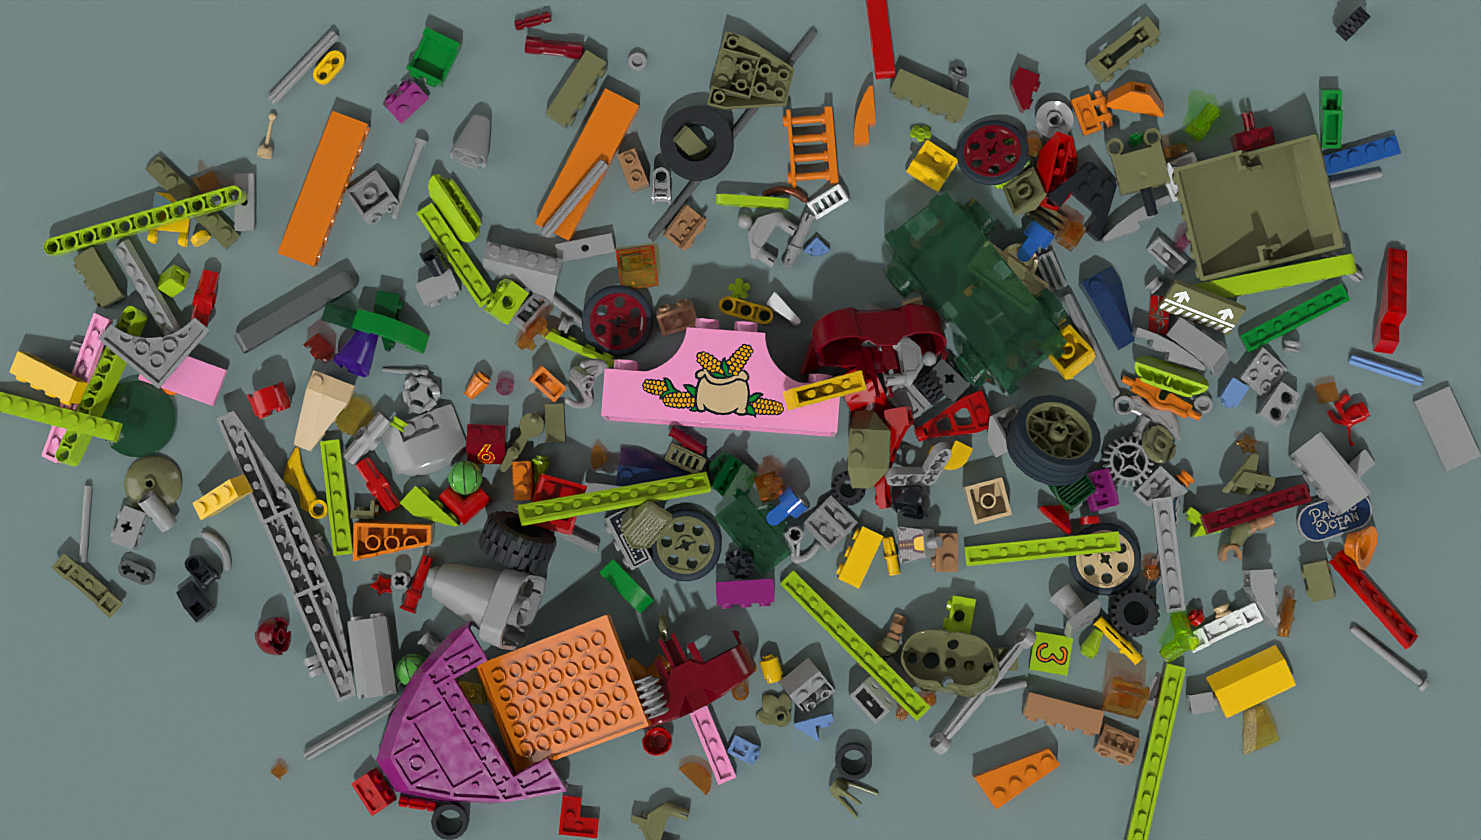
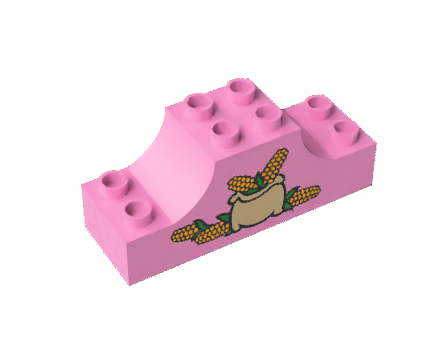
(715, 383)

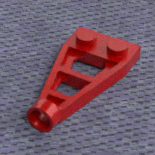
(978, 412)

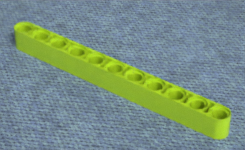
(136, 225)

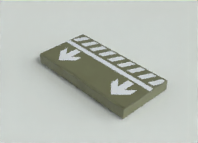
(1202, 307)

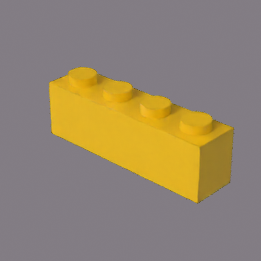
(48, 378)

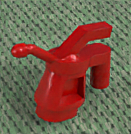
(1353, 415)

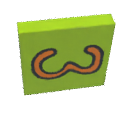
(1051, 653)

